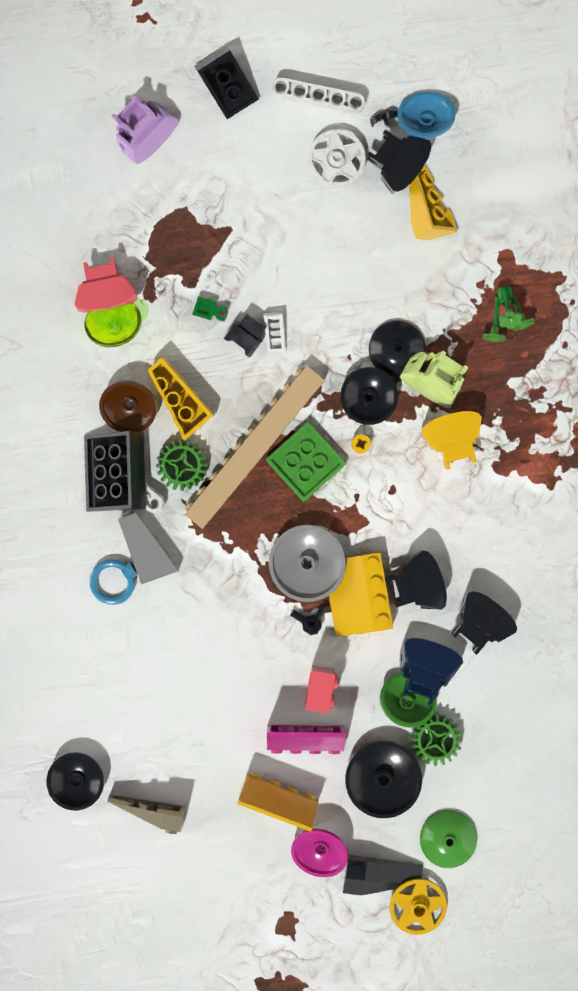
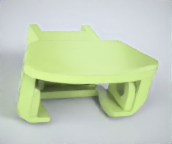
(439, 382)

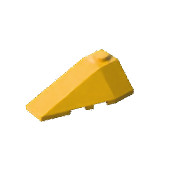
(427, 210)

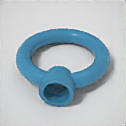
(128, 571)

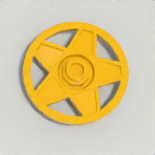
(418, 906)

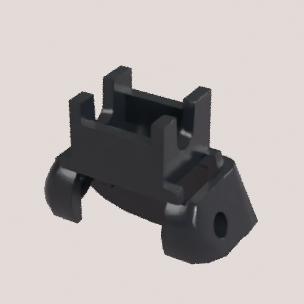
(400, 160)
(421, 582)
(483, 621)

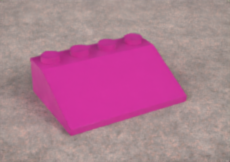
(306, 738)

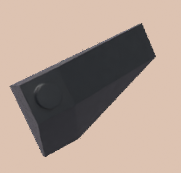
(376, 875)

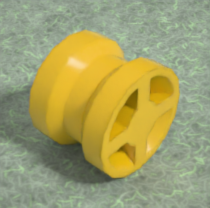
(361, 444)

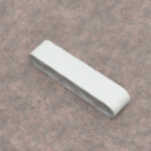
(310, 89)

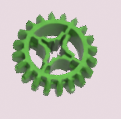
(165, 460)
(428, 744)

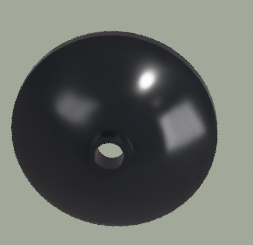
(386, 337)
(383, 394)
(65, 790)

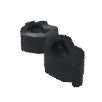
(383, 116)

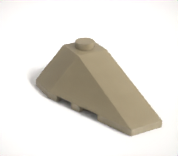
(162, 815)

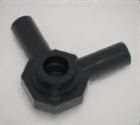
(312, 623)

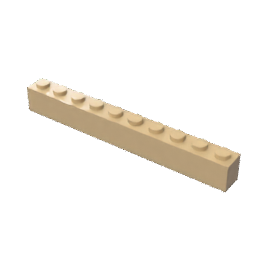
(254, 447)

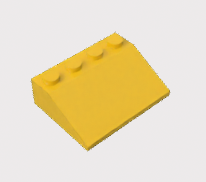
(361, 598)
(278, 801)

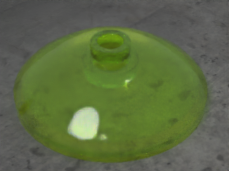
(101, 325)

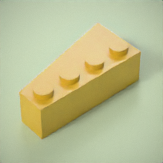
(180, 398)

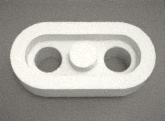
(151, 495)

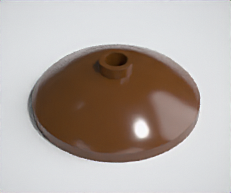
(124, 415)

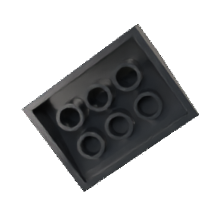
(115, 471)

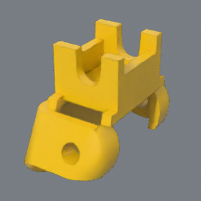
(453, 436)

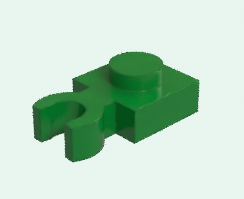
(206, 309)

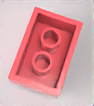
(320, 688)

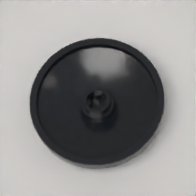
(383, 779)

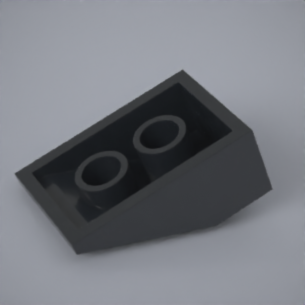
(226, 82)

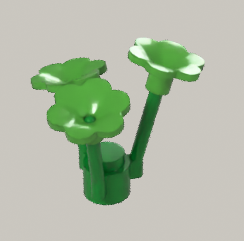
(509, 319)

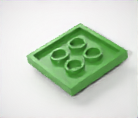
(305, 461)

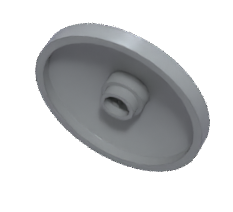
(307, 563)

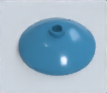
(426, 114)

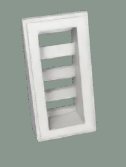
(273, 315)

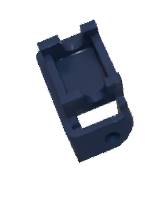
(430, 667)

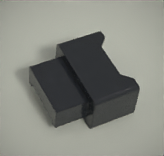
(246, 334)

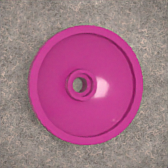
(319, 853)

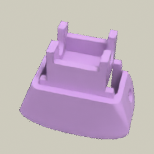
(145, 128)

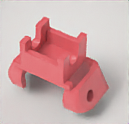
(103, 289)

